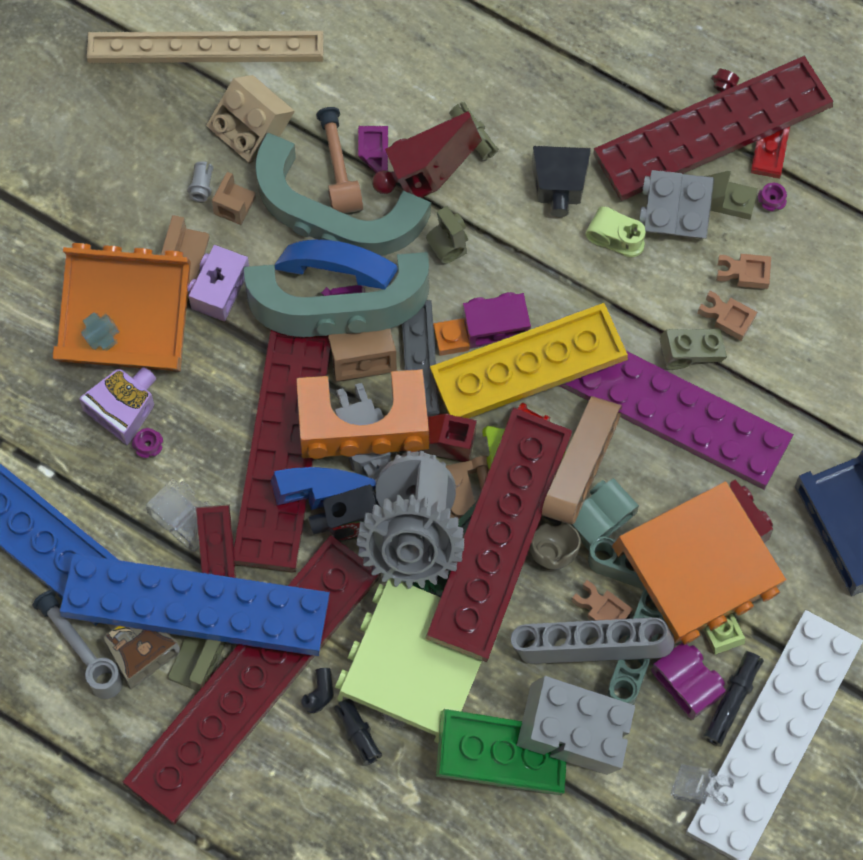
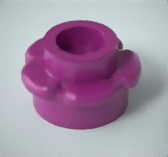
(776, 190)
(144, 436)

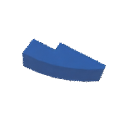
(314, 484)

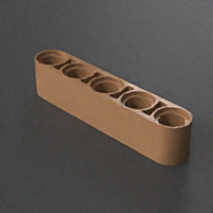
(581, 460)

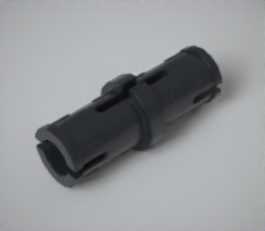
(357, 731)

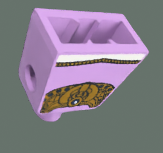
(120, 402)

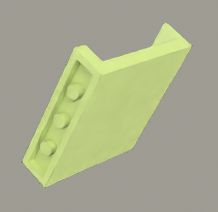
(402, 670)

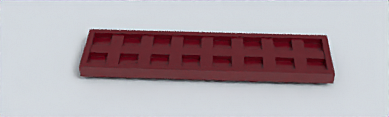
(714, 126)
(270, 532)

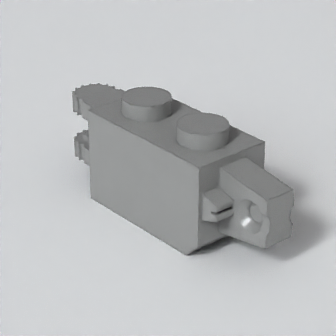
(362, 414)

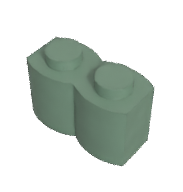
(604, 512)

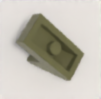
(732, 197)

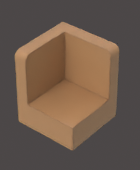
(232, 200)

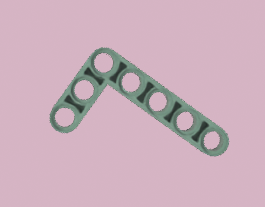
(616, 569)

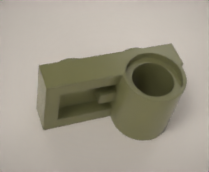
(448, 237)
(688, 346)

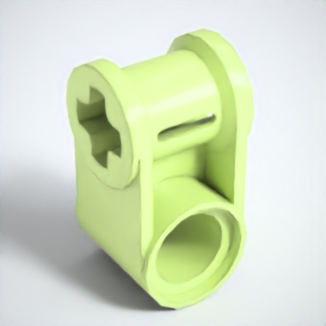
(615, 231)

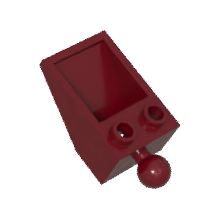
(429, 157)

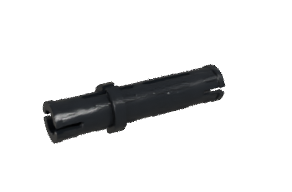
(738, 688)

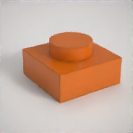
(451, 337)

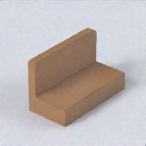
(188, 241)
(362, 354)

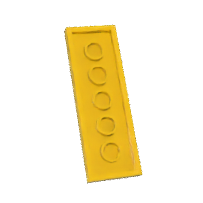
(529, 362)

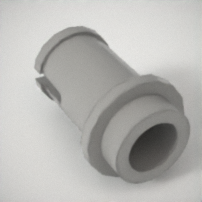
(200, 186)

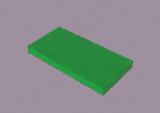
(487, 753)

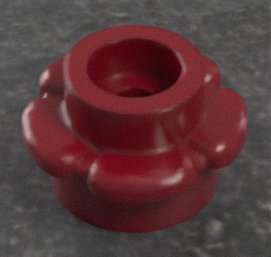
(724, 79)

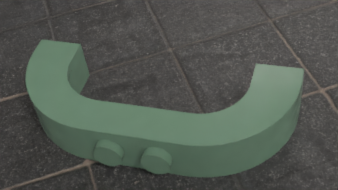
(325, 223)
(341, 312)

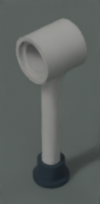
(95, 667)

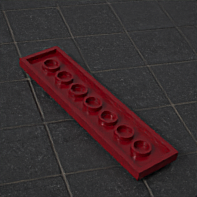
(499, 535)

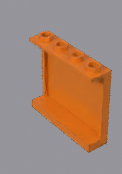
(140, 294)
(701, 562)

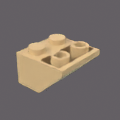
(247, 115)

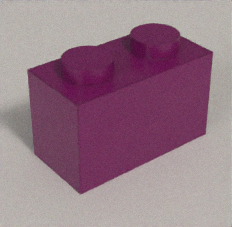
(495, 318)

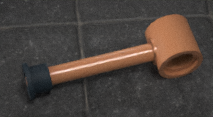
(345, 194)

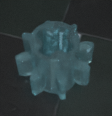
(100, 331)

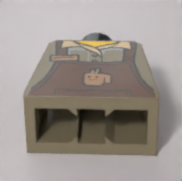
(139, 651)

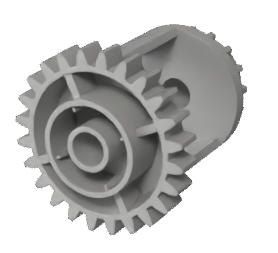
(412, 527)

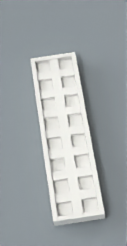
(776, 736)

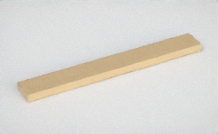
(205, 46)

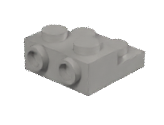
(677, 204)

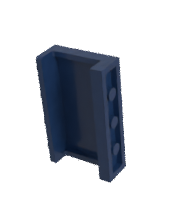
(836, 510)

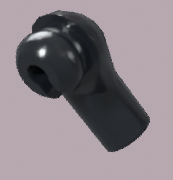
(322, 694)

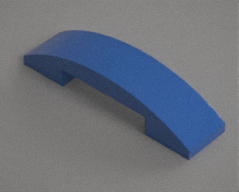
(337, 256)

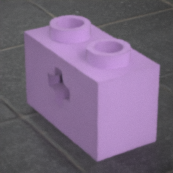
(218, 282)

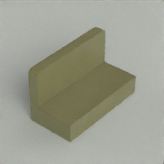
(196, 662)

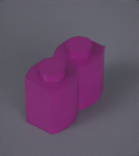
(688, 680)

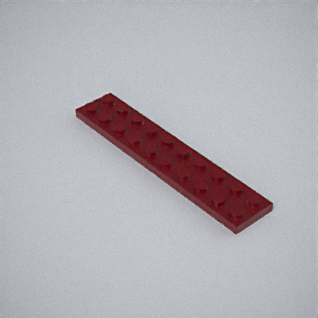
(241, 693)

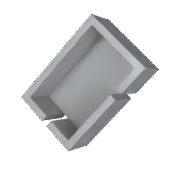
(580, 720)

